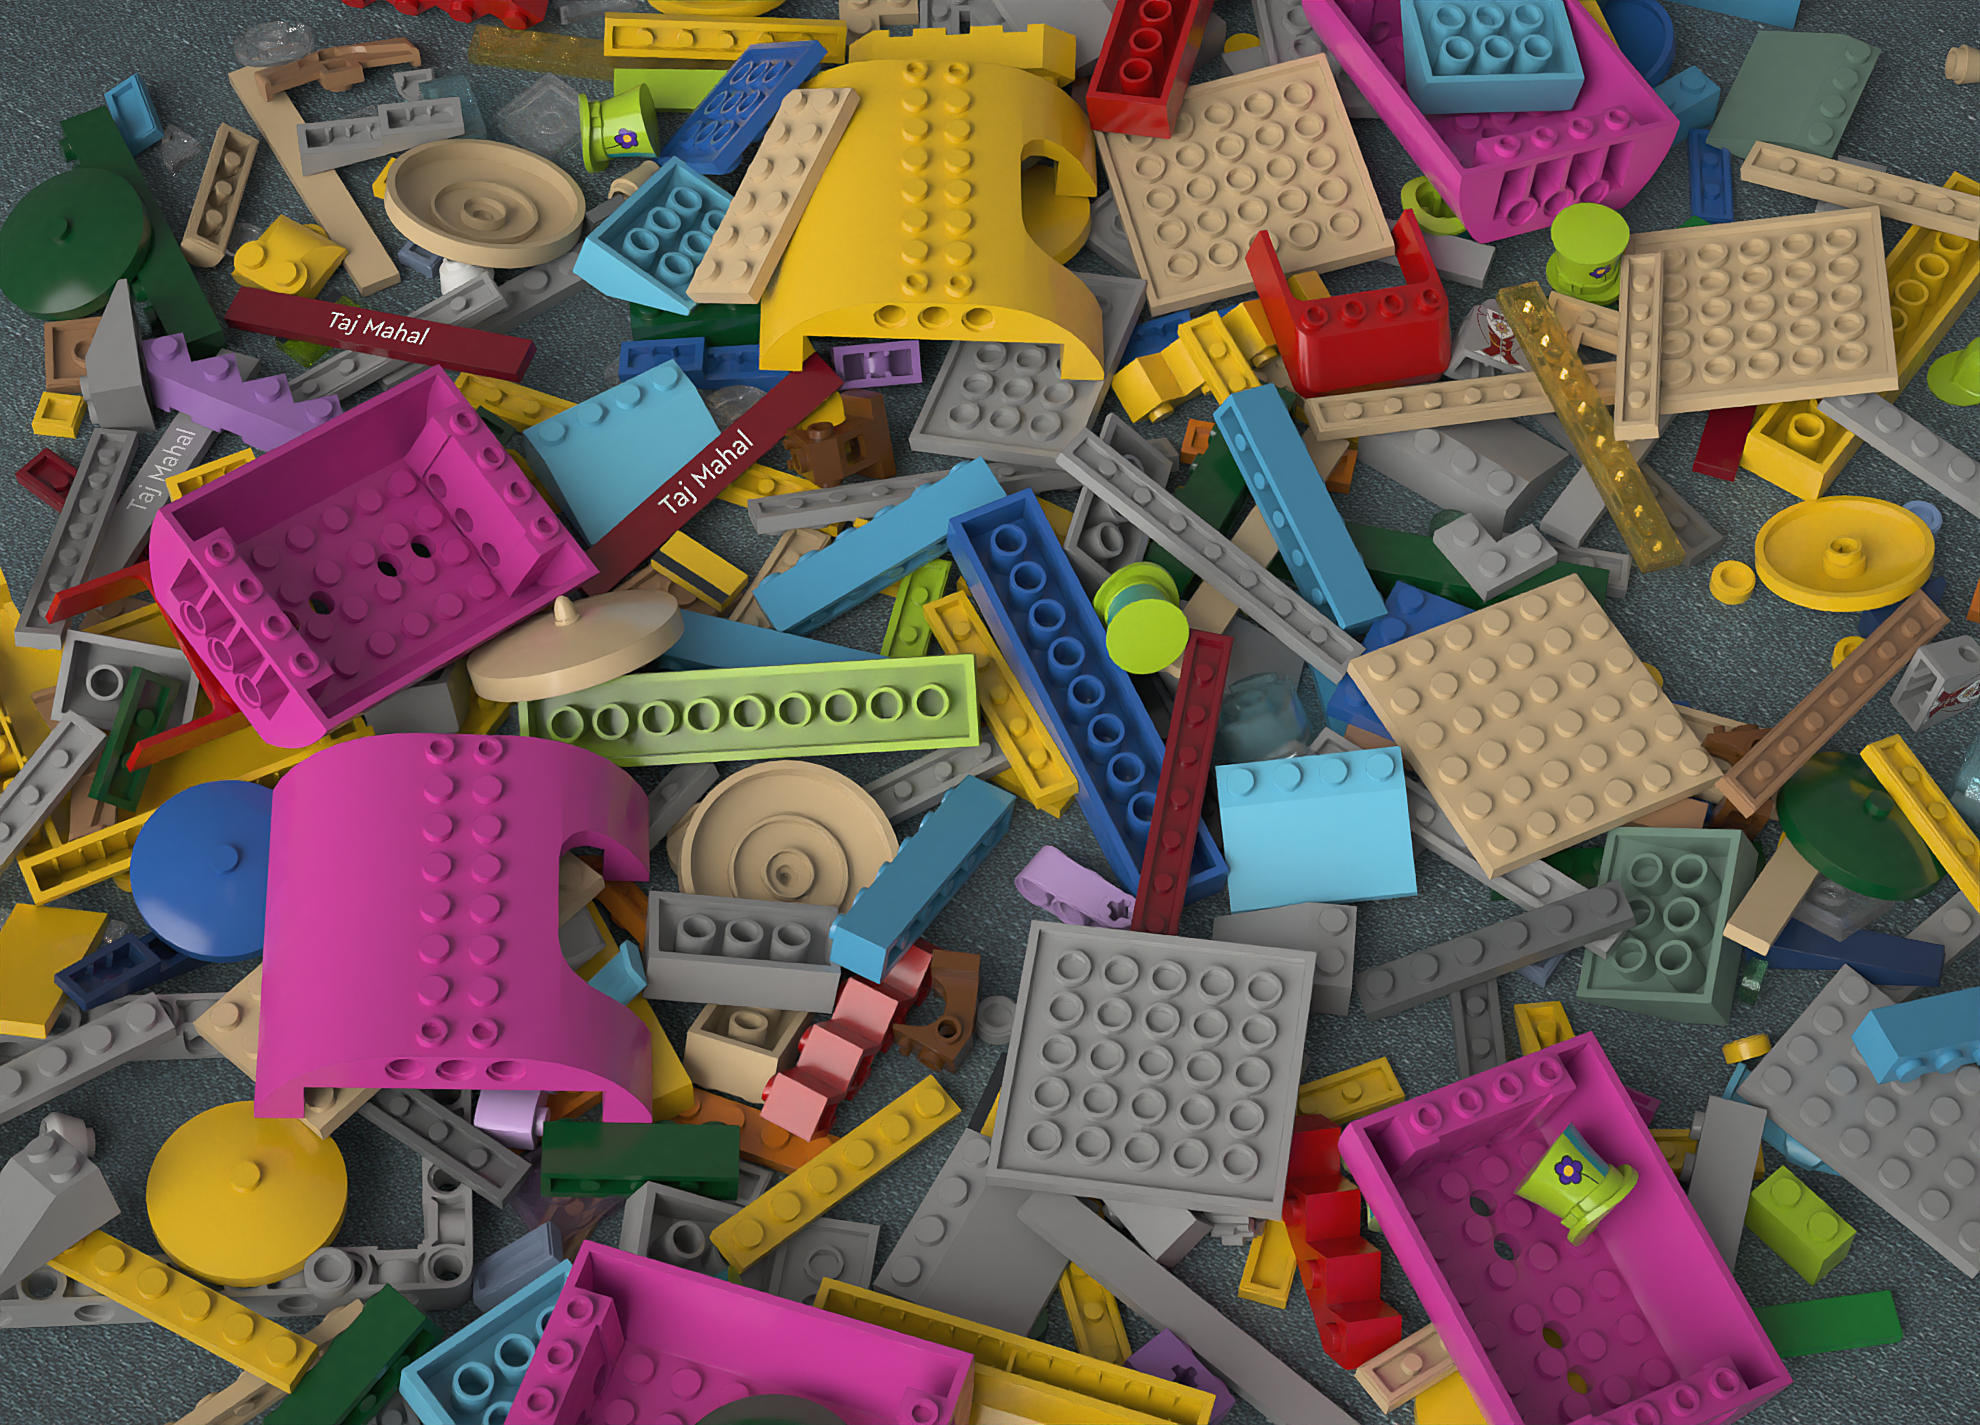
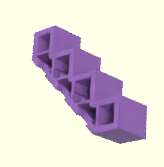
(218, 399)

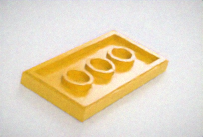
(32, 950)

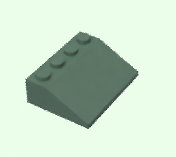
(1794, 92)
(1682, 896)

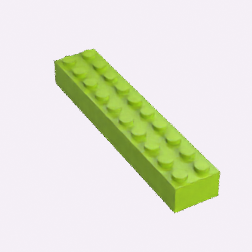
(768, 711)

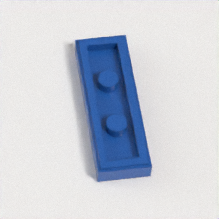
(1709, 179)

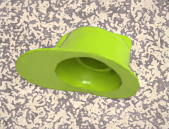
(1957, 376)

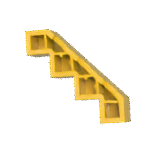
(1039, 51)
(1167, 379)

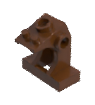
(821, 452)
(1731, 748)
(960, 984)

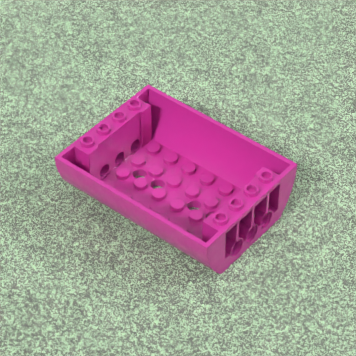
(1509, 168)
(315, 521)
(1637, 1305)
(674, 1344)

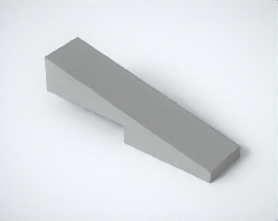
(395, 129)

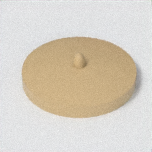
(484, 203)
(576, 645)
(786, 837)

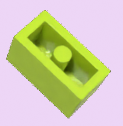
(1798, 1225)

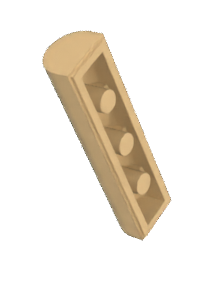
(218, 197)

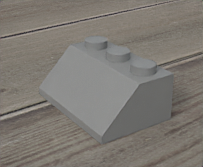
(98, 670)

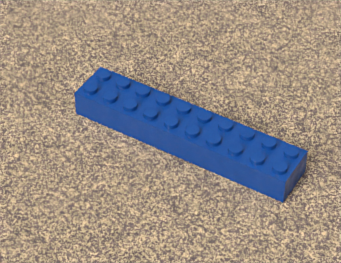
(1072, 682)

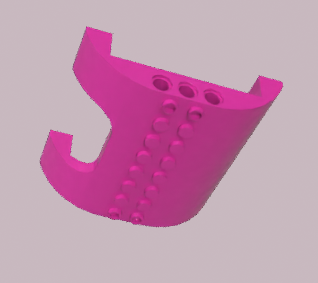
(425, 922)

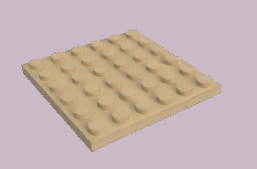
(1242, 160)
(1774, 310)
(1533, 725)

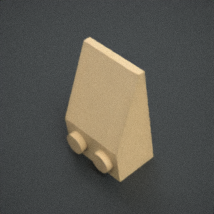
(742, 1047)

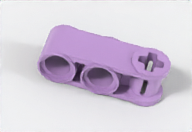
(1073, 892)

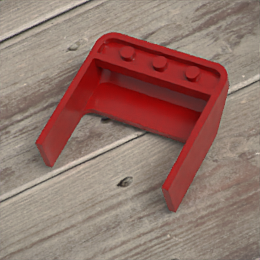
(1360, 337)
(225, 715)

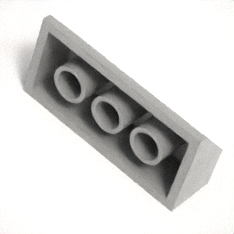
(1098, 535)
(739, 952)

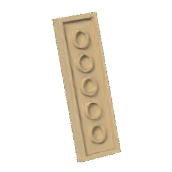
(773, 196)

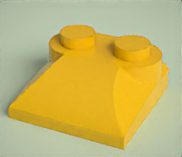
(288, 260)

